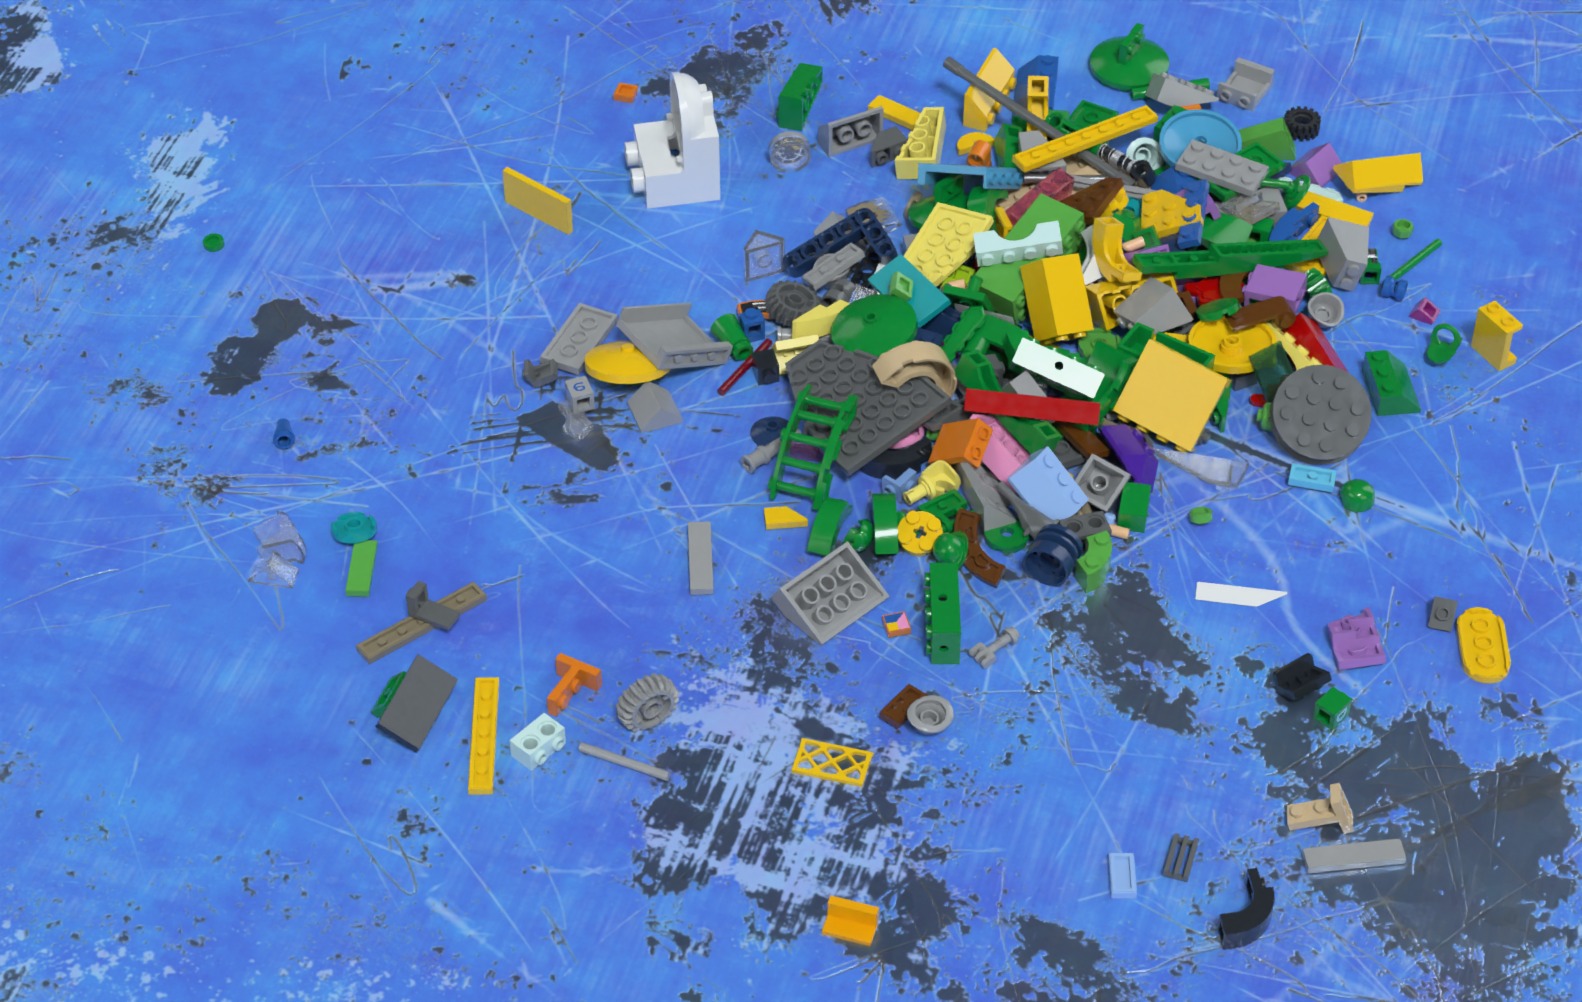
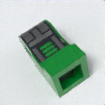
(1373, 267)

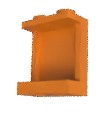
(962, 442)

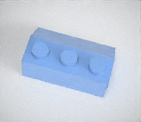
(1047, 485)

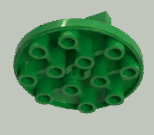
(1128, 60)
(947, 191)

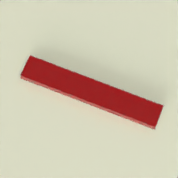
(1032, 406)

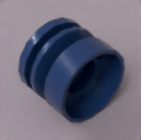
(1053, 555)

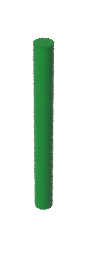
(1416, 259)

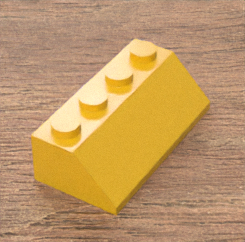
(979, 107)

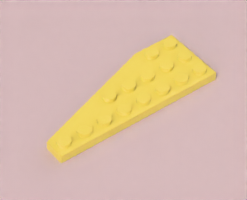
(946, 241)

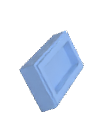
(1122, 875)

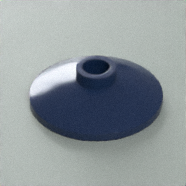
(767, 430)

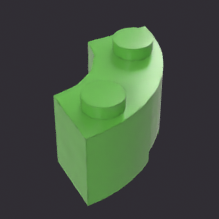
(1095, 564)

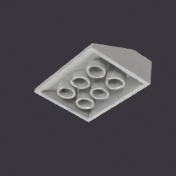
(830, 594)

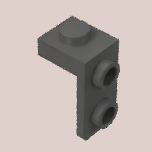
(427, 610)

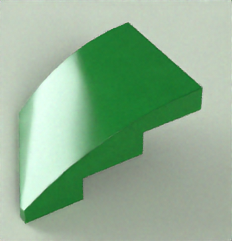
(1224, 230)

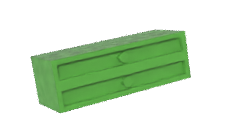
(1004, 281)

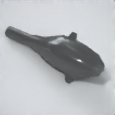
(1030, 518)

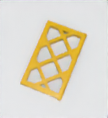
(840, 776)

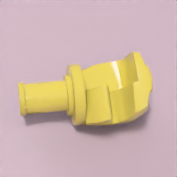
(933, 482)

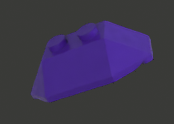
(1132, 452)

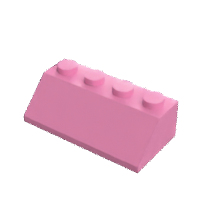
(1003, 451)

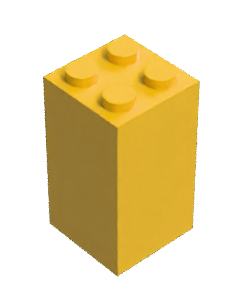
(1057, 298)

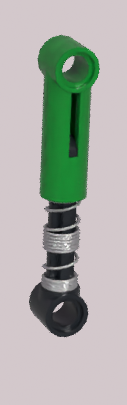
(1114, 157)

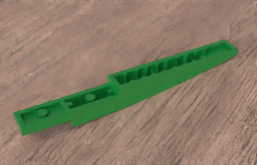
(1229, 258)

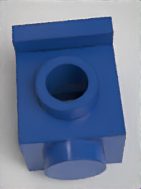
(751, 320)

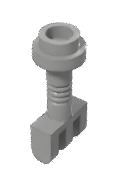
(986, 655)

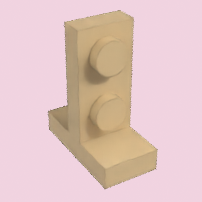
(1322, 812)

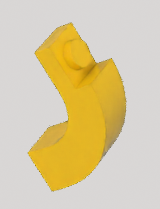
(1109, 253)

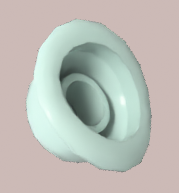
(1147, 150)

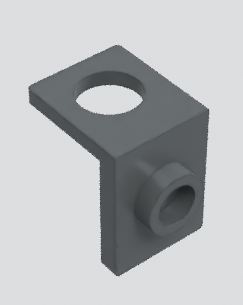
(1442, 614)

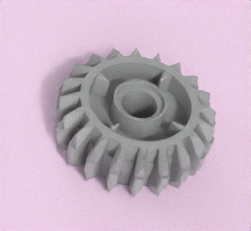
(647, 702)

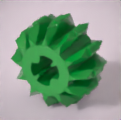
(1316, 283)

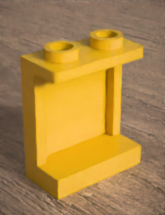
(1494, 335)

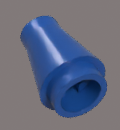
(283, 434)

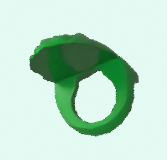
(1440, 351)

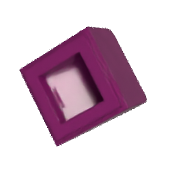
(1425, 311)

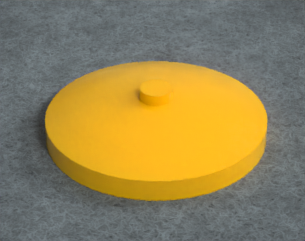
(1231, 347)
(621, 364)

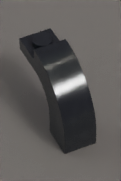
(897, 462)
(1248, 925)

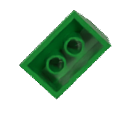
(1389, 384)

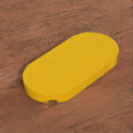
(1483, 645)

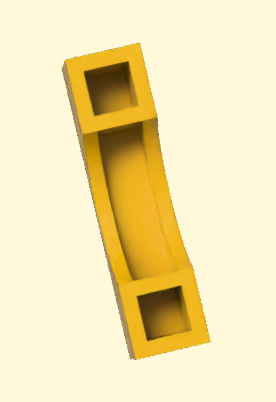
(1038, 99)

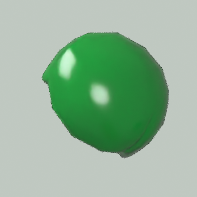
(1357, 495)
(860, 537)

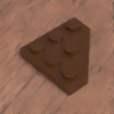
(1094, 198)

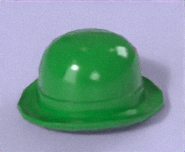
(951, 548)

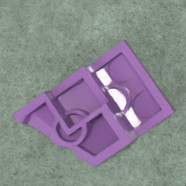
(1356, 641)

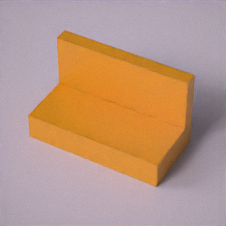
(851, 920)

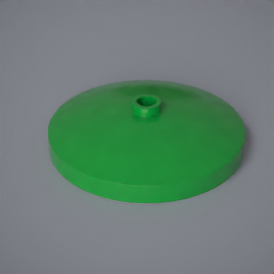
(875, 324)

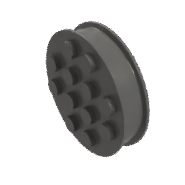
(1320, 414)

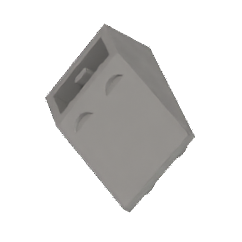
(1177, 92)

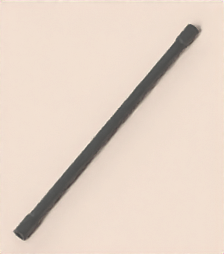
(959, 70)

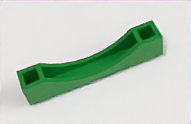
(978, 373)

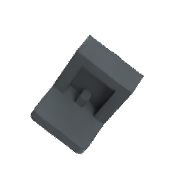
(540, 374)

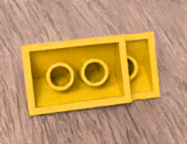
(1381, 173)

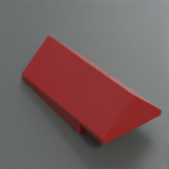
(1313, 339)

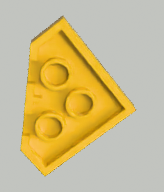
(1167, 212)

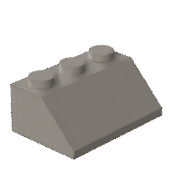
(850, 132)

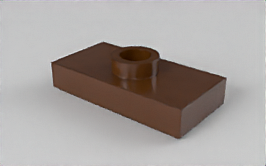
(896, 710)

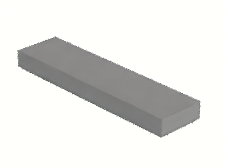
(700, 558)
(1354, 855)

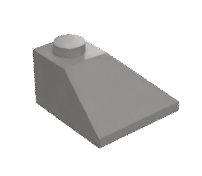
(1101, 482)

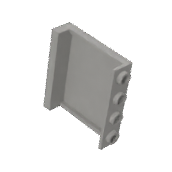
(671, 336)

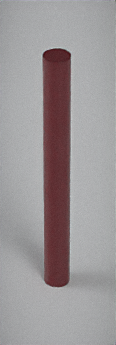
(742, 369)

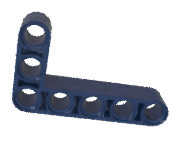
(836, 233)

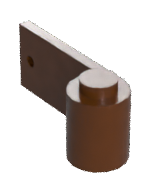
(1272, 308)

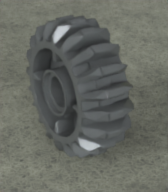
(789, 301)

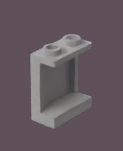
(1246, 84)

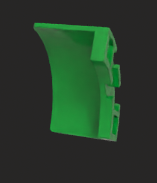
(1117, 369)

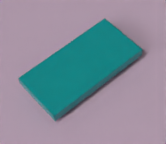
(926, 297)

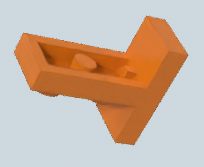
(574, 676)

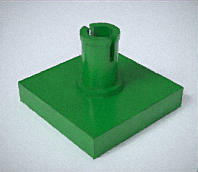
(968, 296)

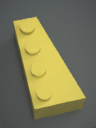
(923, 143)

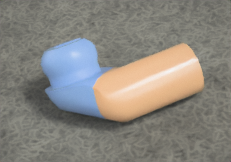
(1117, 531)

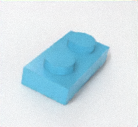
(1312, 477)

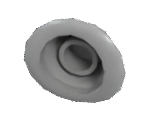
(930, 714)

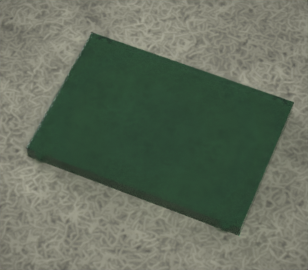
(1271, 368)

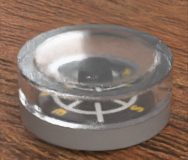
(789, 151)

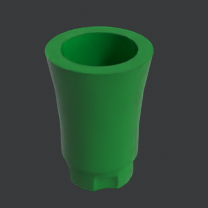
(728, 329)

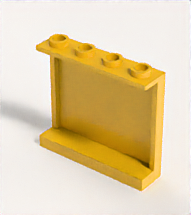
(1170, 396)

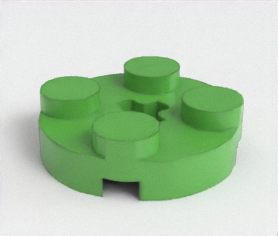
(1087, 343)

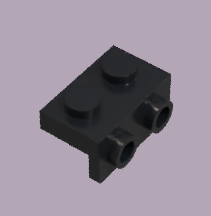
(1300, 678)

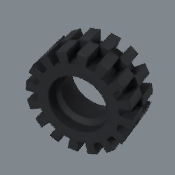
(1302, 123)

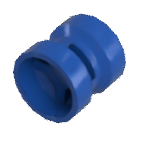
(1390, 285)

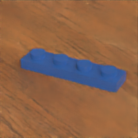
(1191, 234)

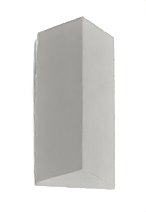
(983, 495)

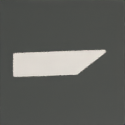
(1235, 594)

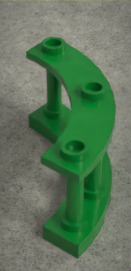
(831, 446)

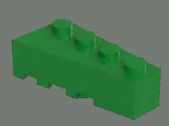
(799, 96)

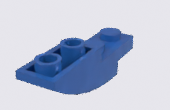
(1295, 223)

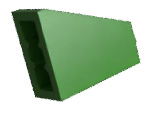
(1272, 136)

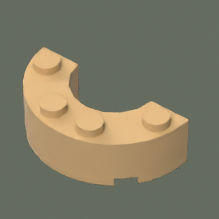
(916, 360)

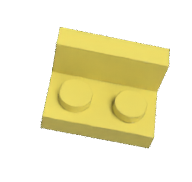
(787, 349)

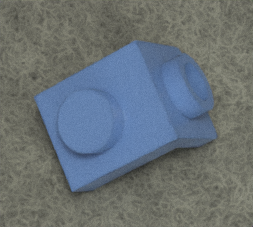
(900, 485)

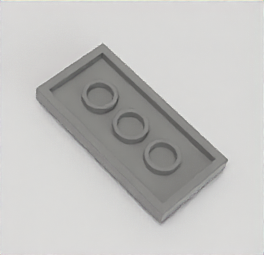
(1222, 168)
(579, 334)

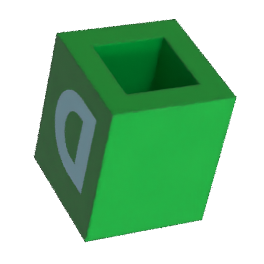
(1332, 708)

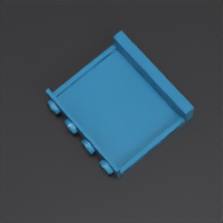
(993, 176)

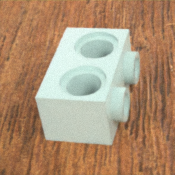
(537, 741)

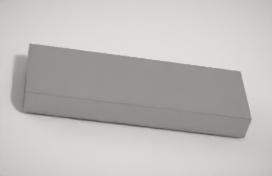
(833, 266)

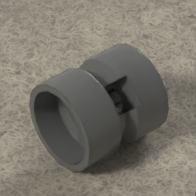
(841, 289)

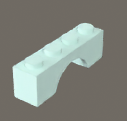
(994, 249)

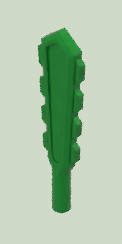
(963, 331)

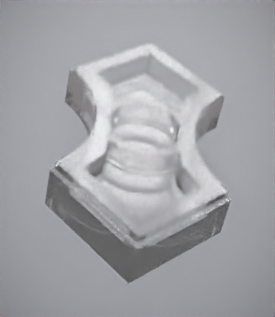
(577, 424)

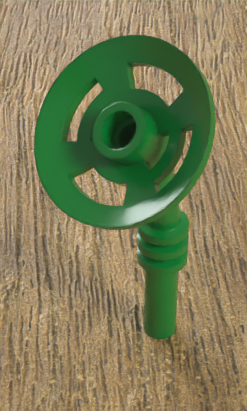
(1292, 190)

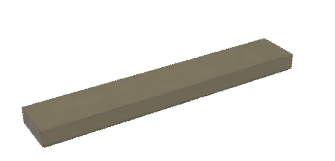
(413, 628)

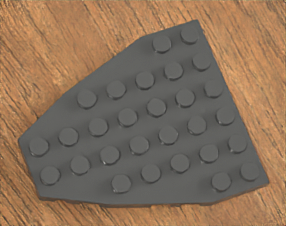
(883, 411)

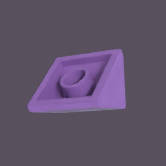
(1317, 164)

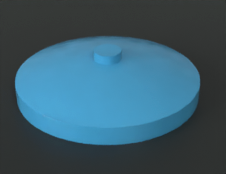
(1200, 126)

